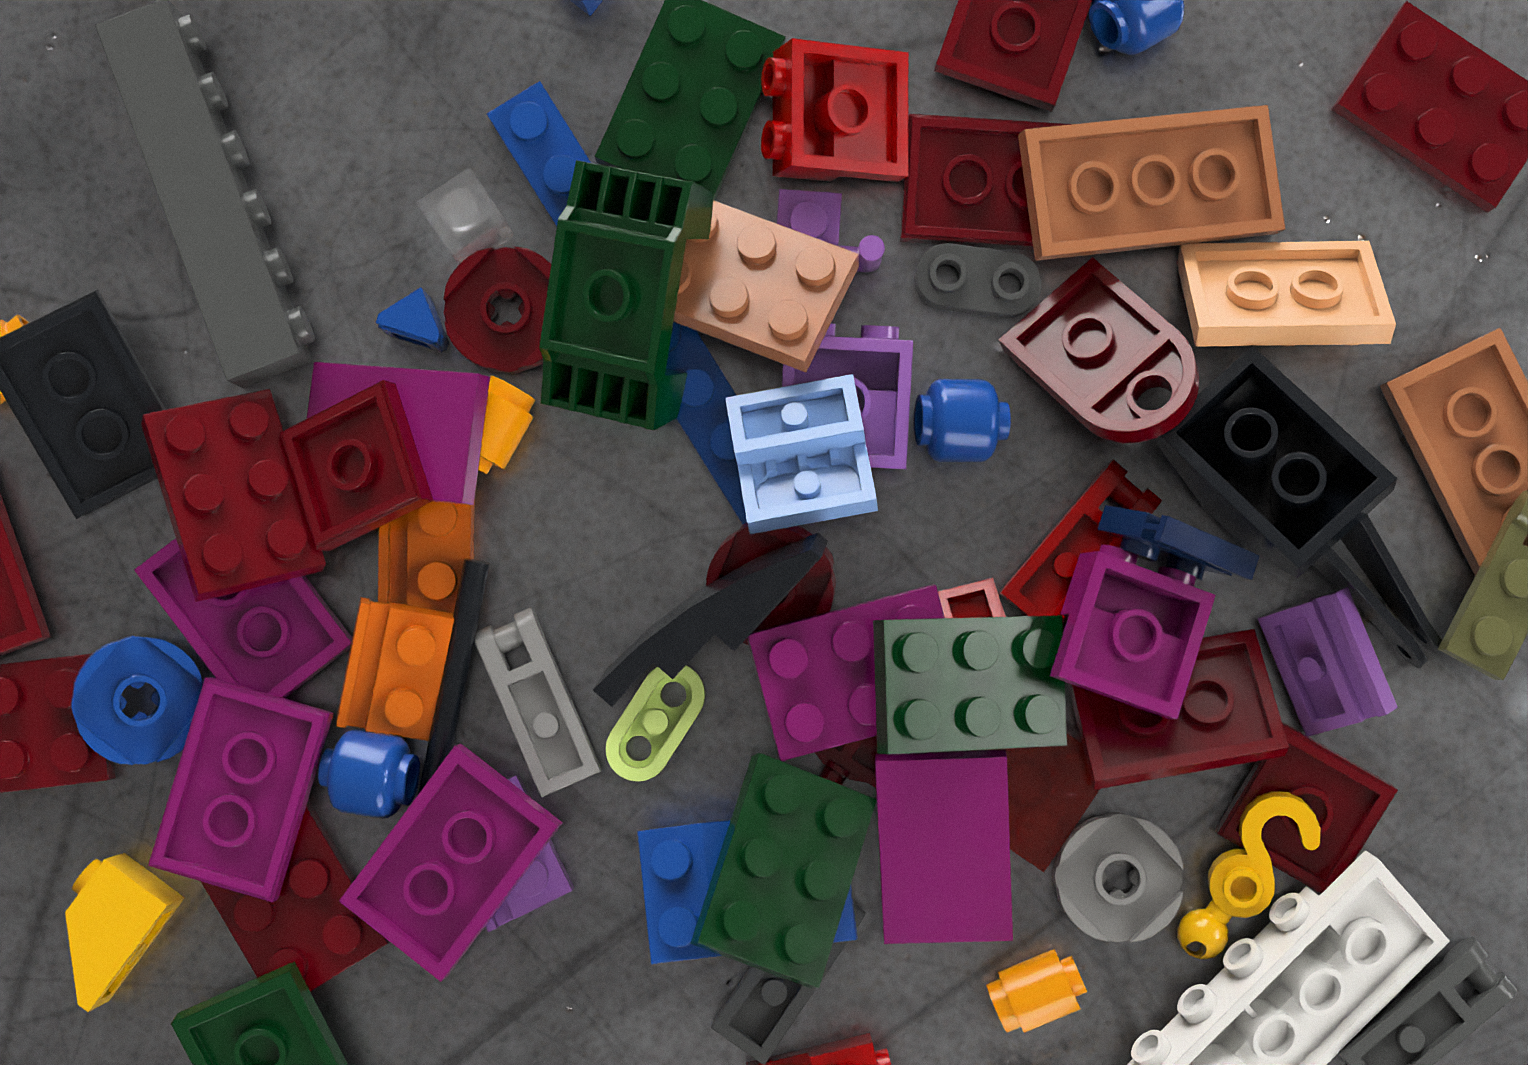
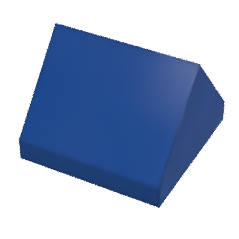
(414, 321)

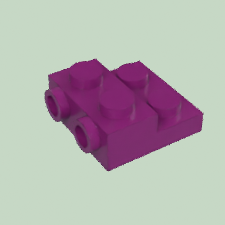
(1131, 631)

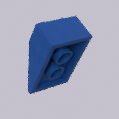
(676, 878)

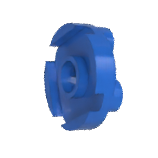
(99, 701)

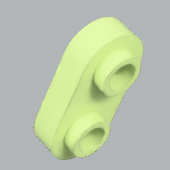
(655, 720)

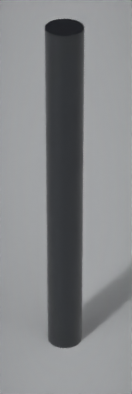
(456, 666)

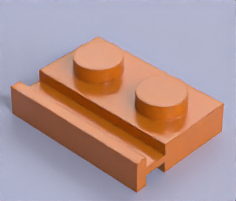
(425, 555)
(394, 669)

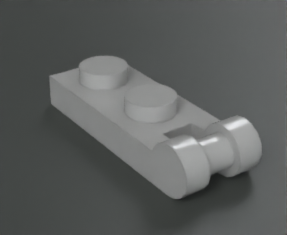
(537, 704)

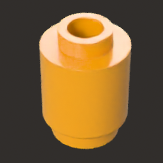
(504, 423)
(1036, 991)

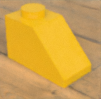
(113, 924)

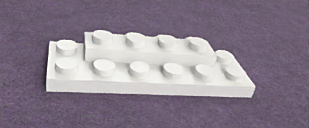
(1304, 978)

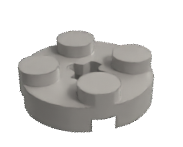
(1155, 877)

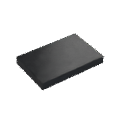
(81, 401)

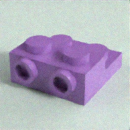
(882, 384)

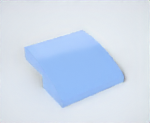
(801, 454)

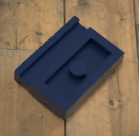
(1178, 542)

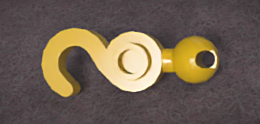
(1244, 878)

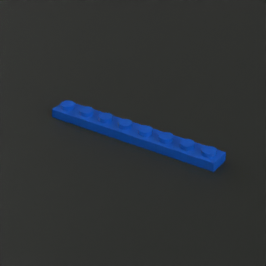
(547, 158)

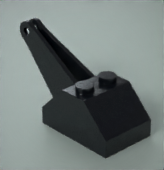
(1293, 488)

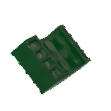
(618, 294)

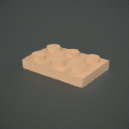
(1284, 294)

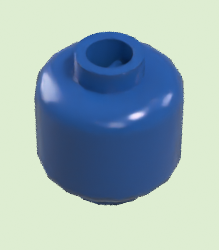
(1134, 24)
(960, 420)
(369, 774)

